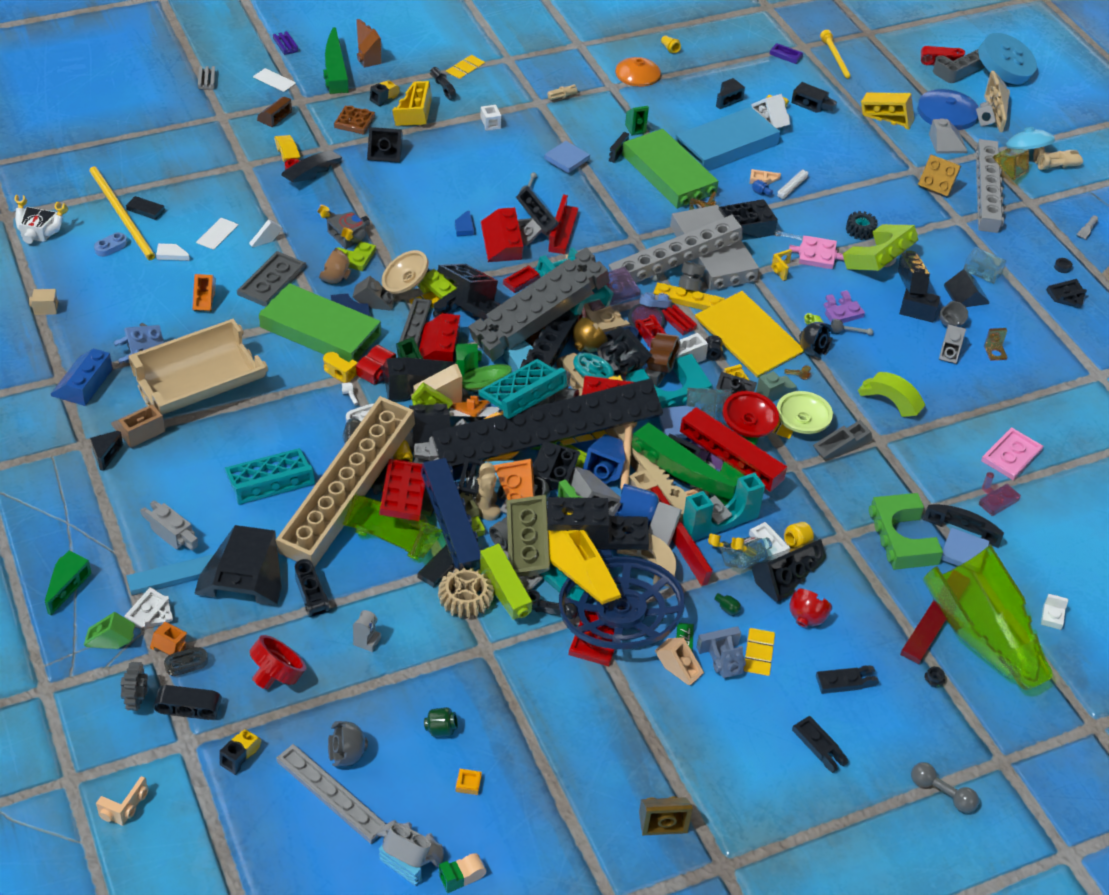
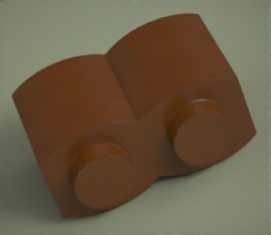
(664, 351)

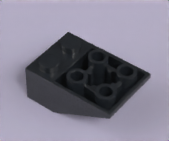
(753, 216)

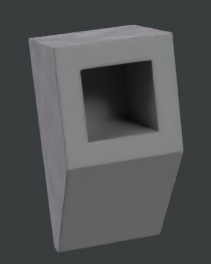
(952, 343)

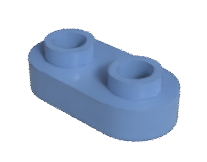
(110, 244)
(652, 300)

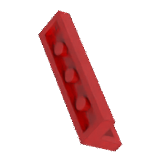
(561, 234)

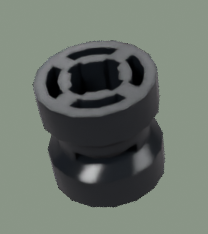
(714, 349)

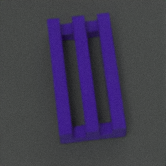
(288, 42)
(786, 53)

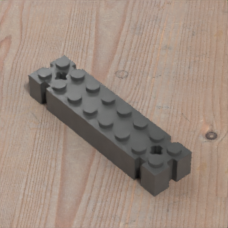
(539, 304)

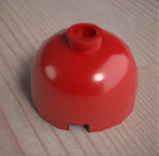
(808, 609)

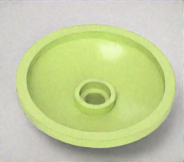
(804, 412)

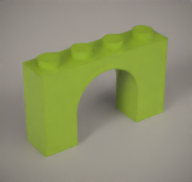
(890, 242)

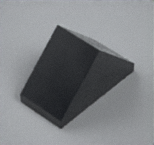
(106, 447)

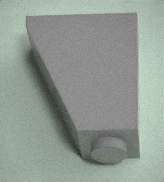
(590, 486)

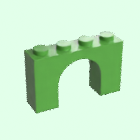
(903, 551)

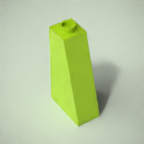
(505, 582)

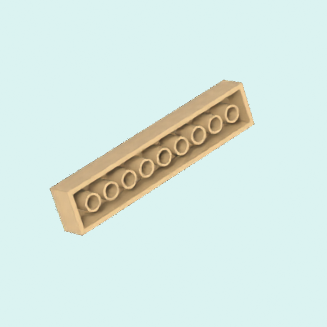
(350, 473)

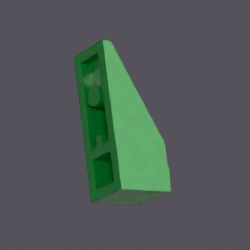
(67, 576)

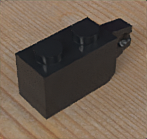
(812, 98)

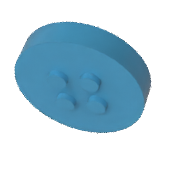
(1008, 58)

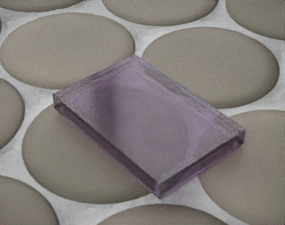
(621, 285)

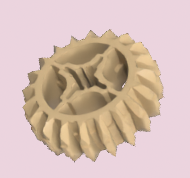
(465, 599)

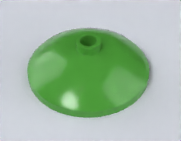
(484, 376)

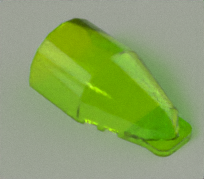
(991, 617)

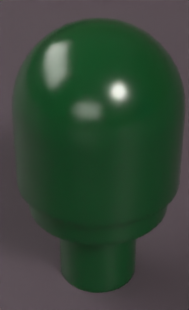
(728, 604)

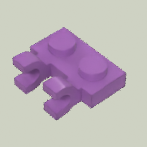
(846, 311)

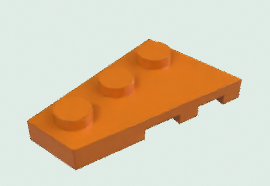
(516, 478)

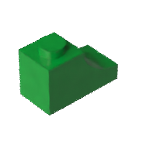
(467, 357)

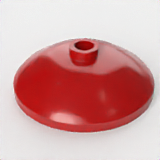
(750, 414)

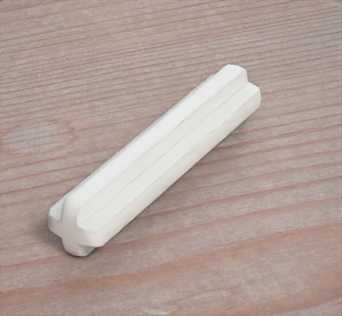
(792, 184)

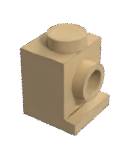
(642, 480)

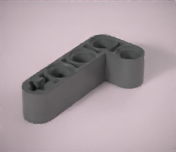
(956, 70)

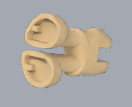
(1050, 160)
(486, 495)

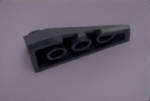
(404, 373)

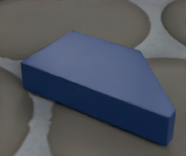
(464, 225)

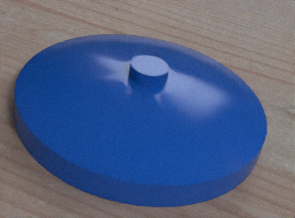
(948, 105)

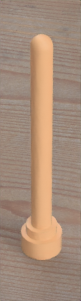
(627, 450)

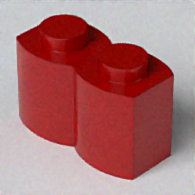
(371, 365)

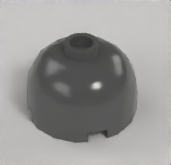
(346, 743)

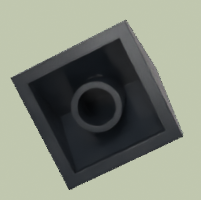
(966, 290)

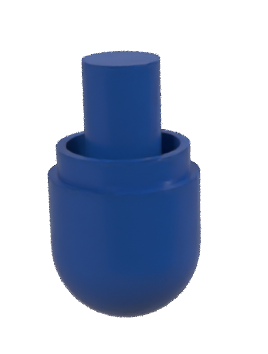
(761, 188)

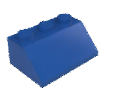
(84, 377)

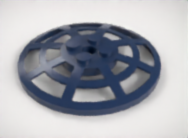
(635, 606)

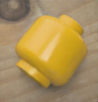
(798, 534)

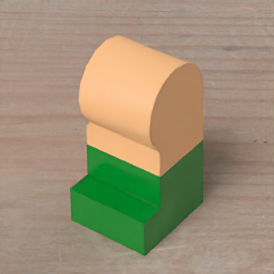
(461, 872)

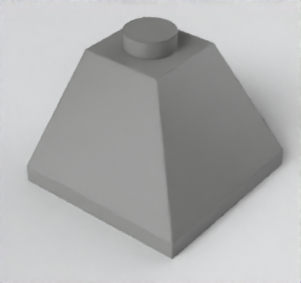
(946, 137)

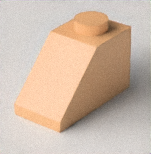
(679, 660)

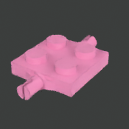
(817, 252)

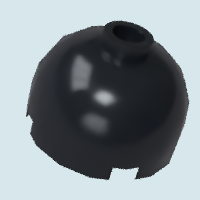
(816, 339)

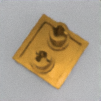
(939, 175)

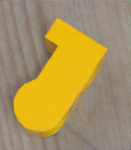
(339, 368)

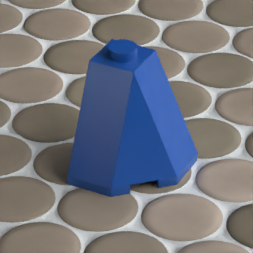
(606, 458)

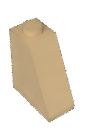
(446, 382)

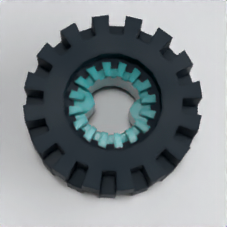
(861, 225)

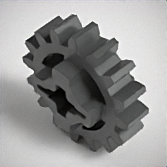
(134, 686)

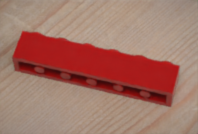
(732, 448)

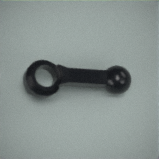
(551, 607)

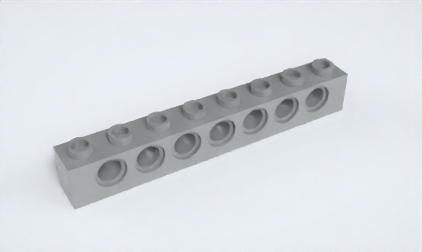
(988, 187)
(681, 249)

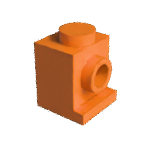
(169, 639)

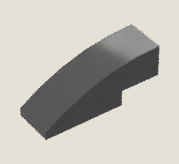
(844, 440)

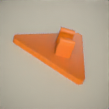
(472, 407)

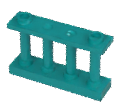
(603, 294)

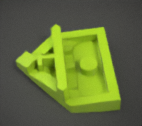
(429, 396)

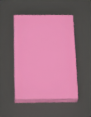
(1012, 453)

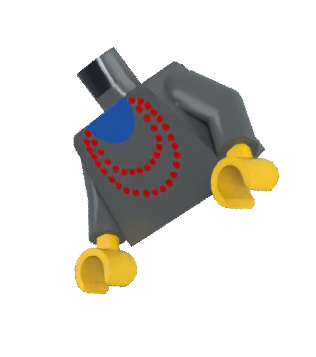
(346, 227)

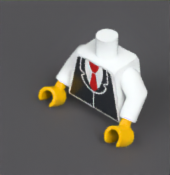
(38, 223)

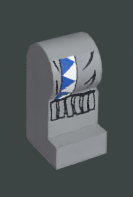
(364, 631)

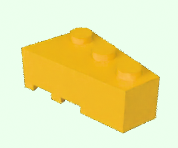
(414, 106)
(889, 107)

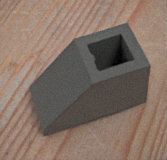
(372, 293)

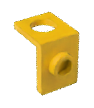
(779, 266)

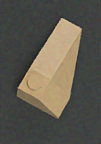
(999, 94)

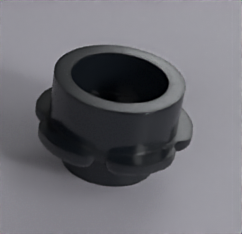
(935, 676)

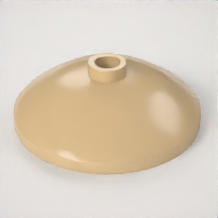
(405, 272)

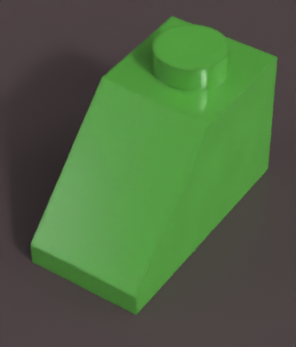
(110, 632)

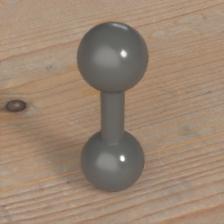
(964, 799)

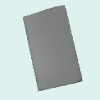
(664, 522)

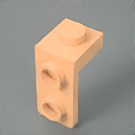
(119, 813)

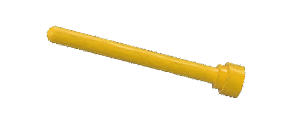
(827, 37)

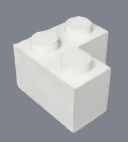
(773, 110)

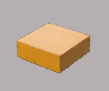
(468, 781)

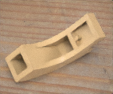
(658, 553)

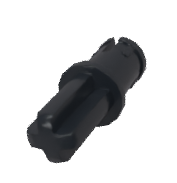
(440, 78)

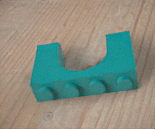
(687, 372)
(743, 506)

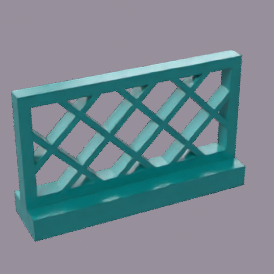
(526, 394)
(273, 482)

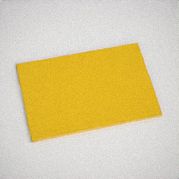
(749, 333)

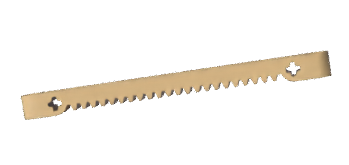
(675, 495)

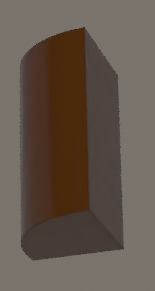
(276, 112)

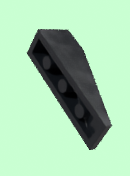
(537, 209)

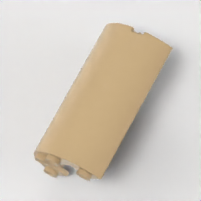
(195, 367)

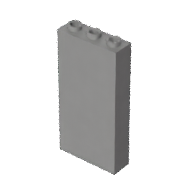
(724, 266)

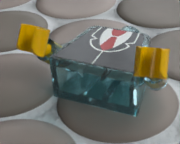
(742, 552)

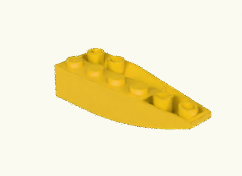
(580, 561)

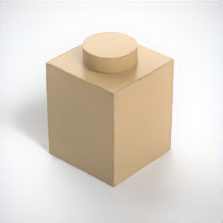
(44, 301)

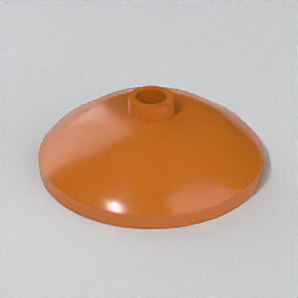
(637, 71)

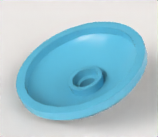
(1030, 139)

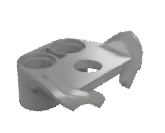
(409, 845)

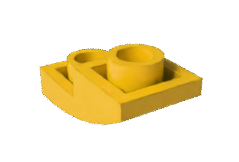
(287, 147)

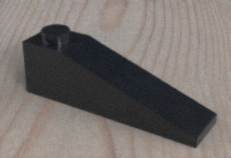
(785, 570)

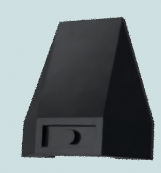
(244, 564)

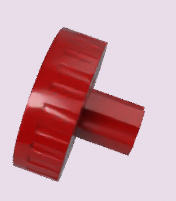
(275, 662)

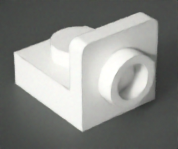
(1054, 611)

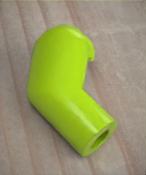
(810, 318)

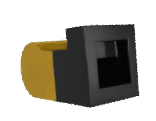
(383, 91)
(239, 750)

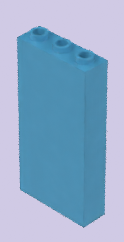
(729, 138)

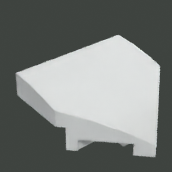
(150, 610)

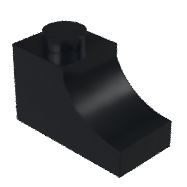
(730, 93)

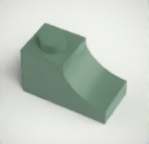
(774, 386)

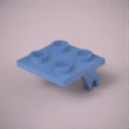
(140, 339)

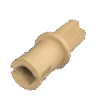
(562, 92)

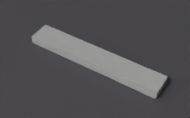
(331, 793)

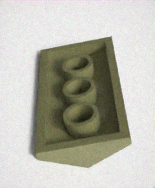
(528, 535)

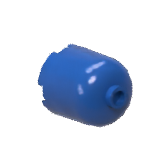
(637, 502)

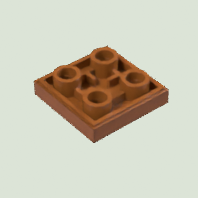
(354, 119)

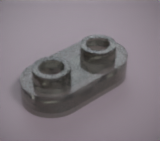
(185, 661)

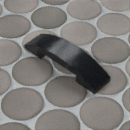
(964, 519)

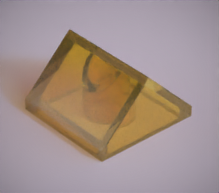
(1013, 162)

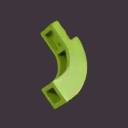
(897, 389)

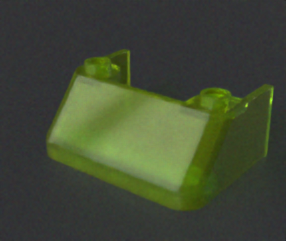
(411, 535)

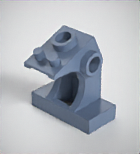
(726, 658)

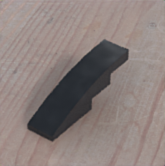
(310, 166)

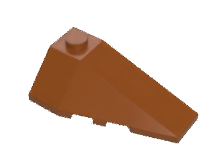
(368, 45)

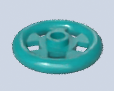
(593, 366)

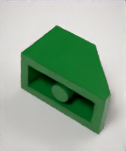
(636, 120)

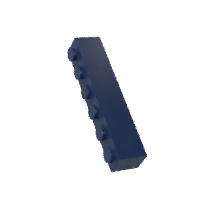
(451, 514)

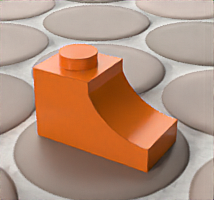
(203, 292)

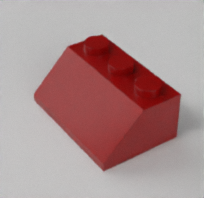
(502, 236)
(440, 338)

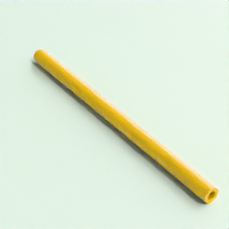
(122, 213)

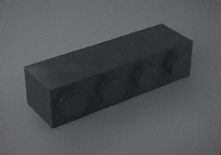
(913, 272)

